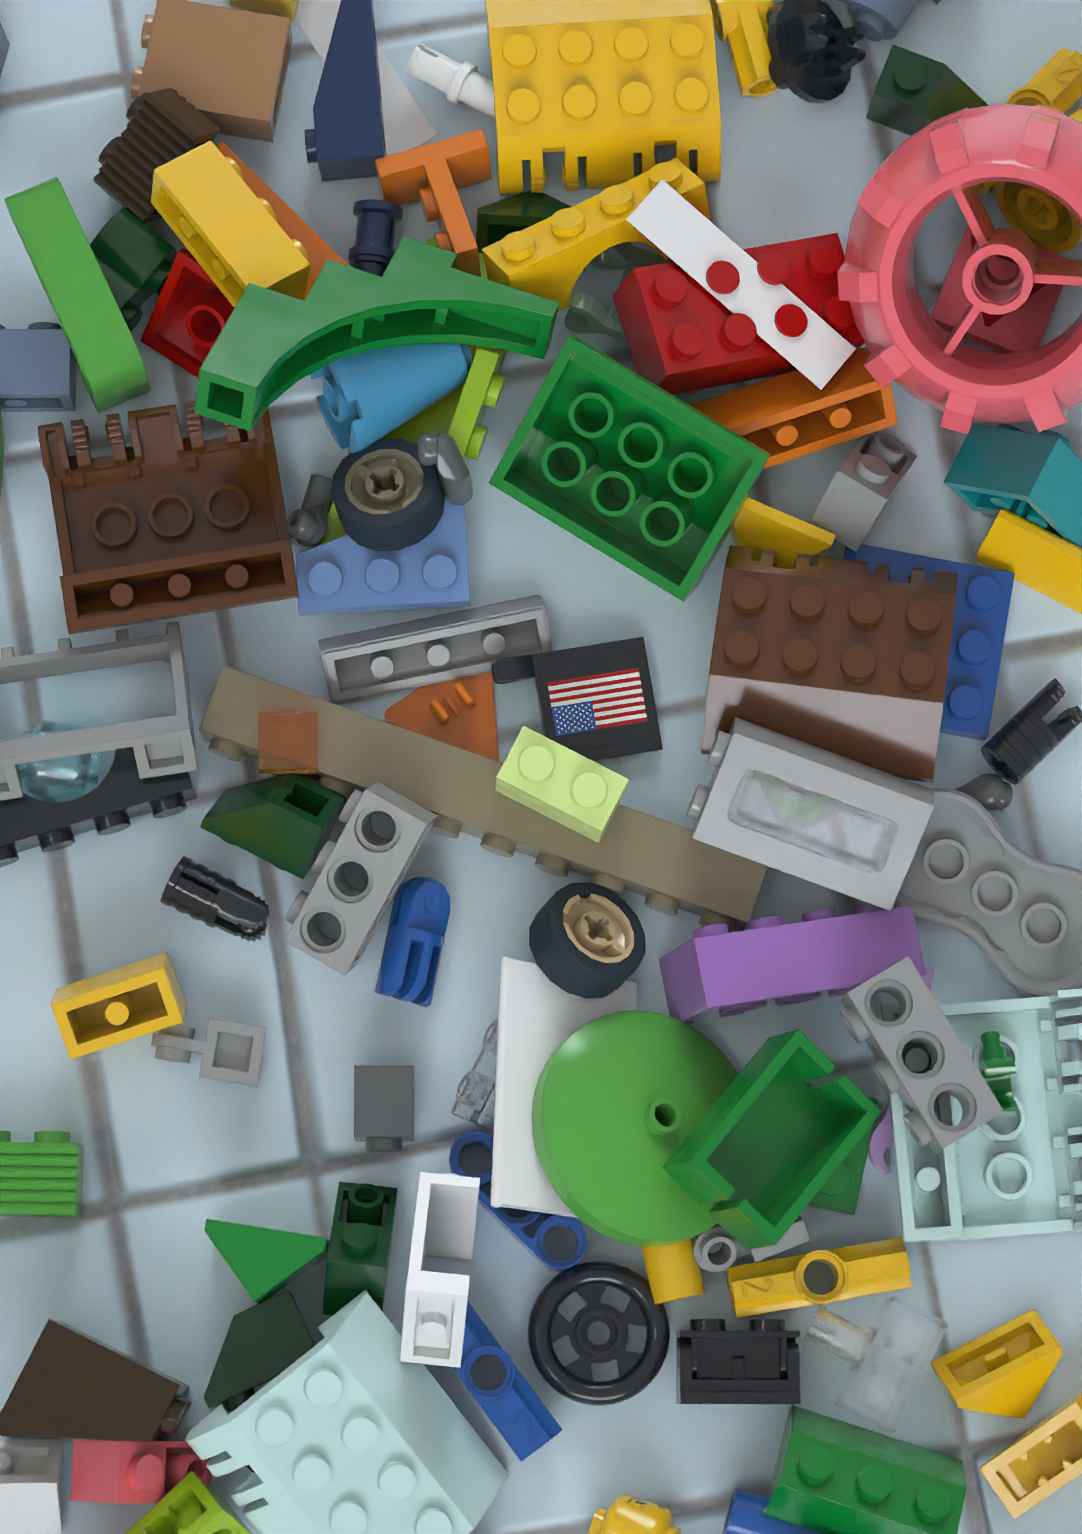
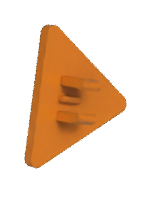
(453, 713)

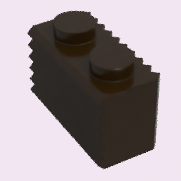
(158, 132)

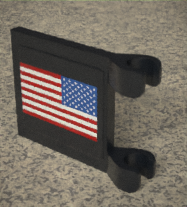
(592, 697)

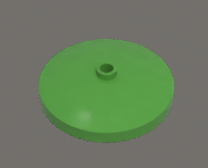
(616, 1111)

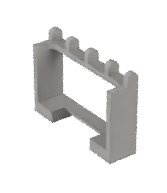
(159, 744)

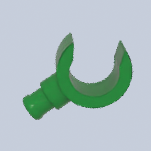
(997, 1070)

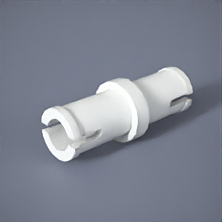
(457, 80)

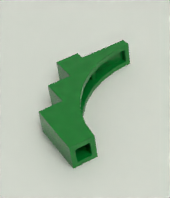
(417, 301)

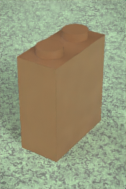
(220, 61)

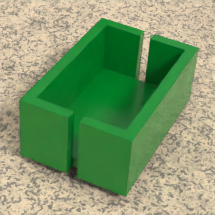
(772, 1140)

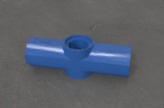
(514, 1404)

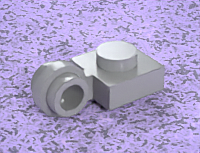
(229, 1052)
(732, 1250)

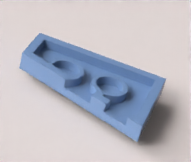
(358, 579)

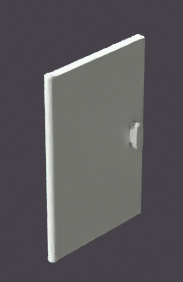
(531, 1025)

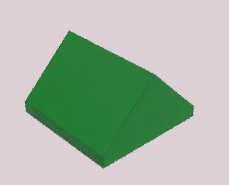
(265, 1257)

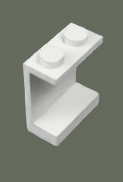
(438, 1300)

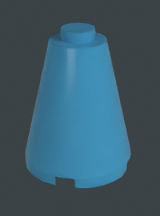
(386, 387)

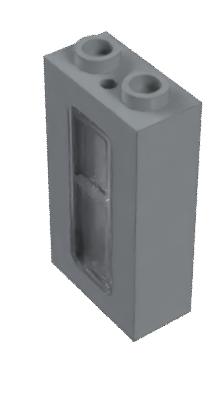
(810, 813)

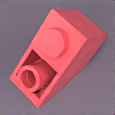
(131, 1469)

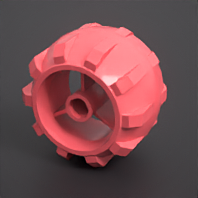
(906, 345)

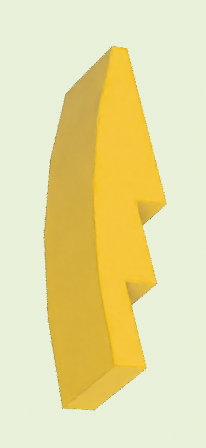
(1039, 1459)

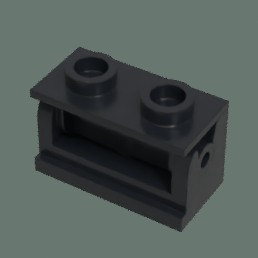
(737, 1365)

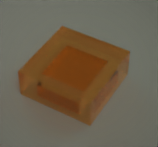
(287, 742)

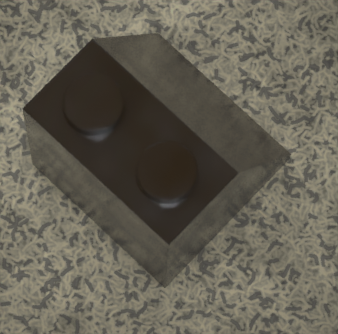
(91, 1391)

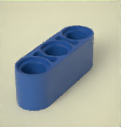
(526, 1230)

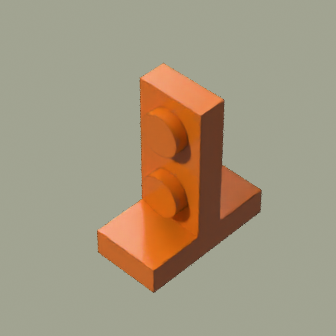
(433, 176)

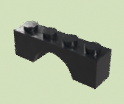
(107, 808)

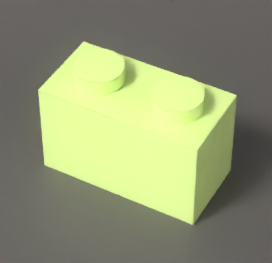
(561, 784)

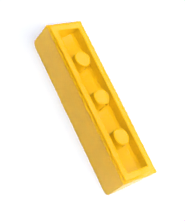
(1035, 557)

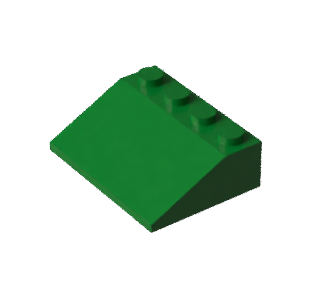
(629, 468)

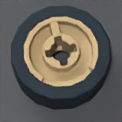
(587, 940)

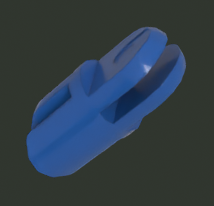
(414, 941)

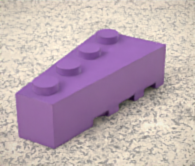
(786, 960)

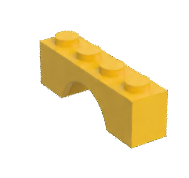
(556, 250)

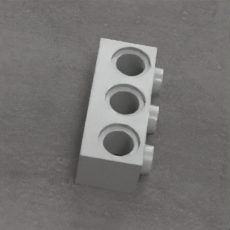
(386, 867)
(926, 1024)

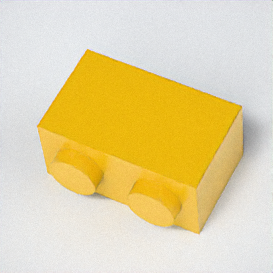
(118, 1005)

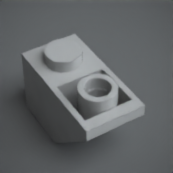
(863, 488)

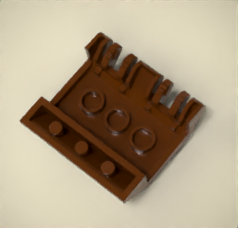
(167, 520)
(833, 657)

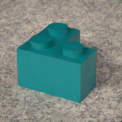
(1023, 474)

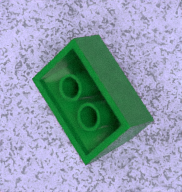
(861, 1481)

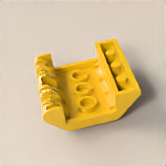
(602, 87)

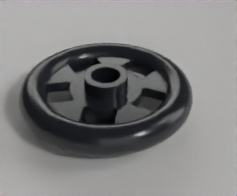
(634, 1368)

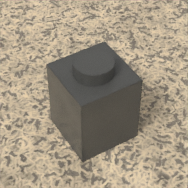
(384, 1106)

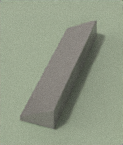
(432, 648)

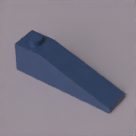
(348, 99)

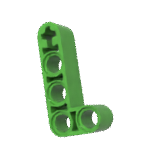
(78, 294)

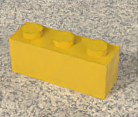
(227, 225)

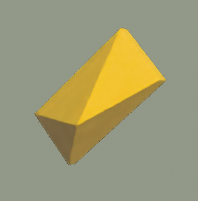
(770, 529)
(1001, 1368)

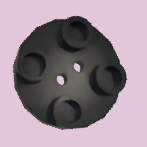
(811, 49)

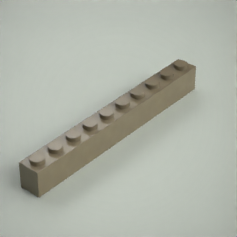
(459, 787)

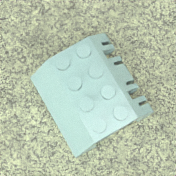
(1021, 1166)
(353, 1441)

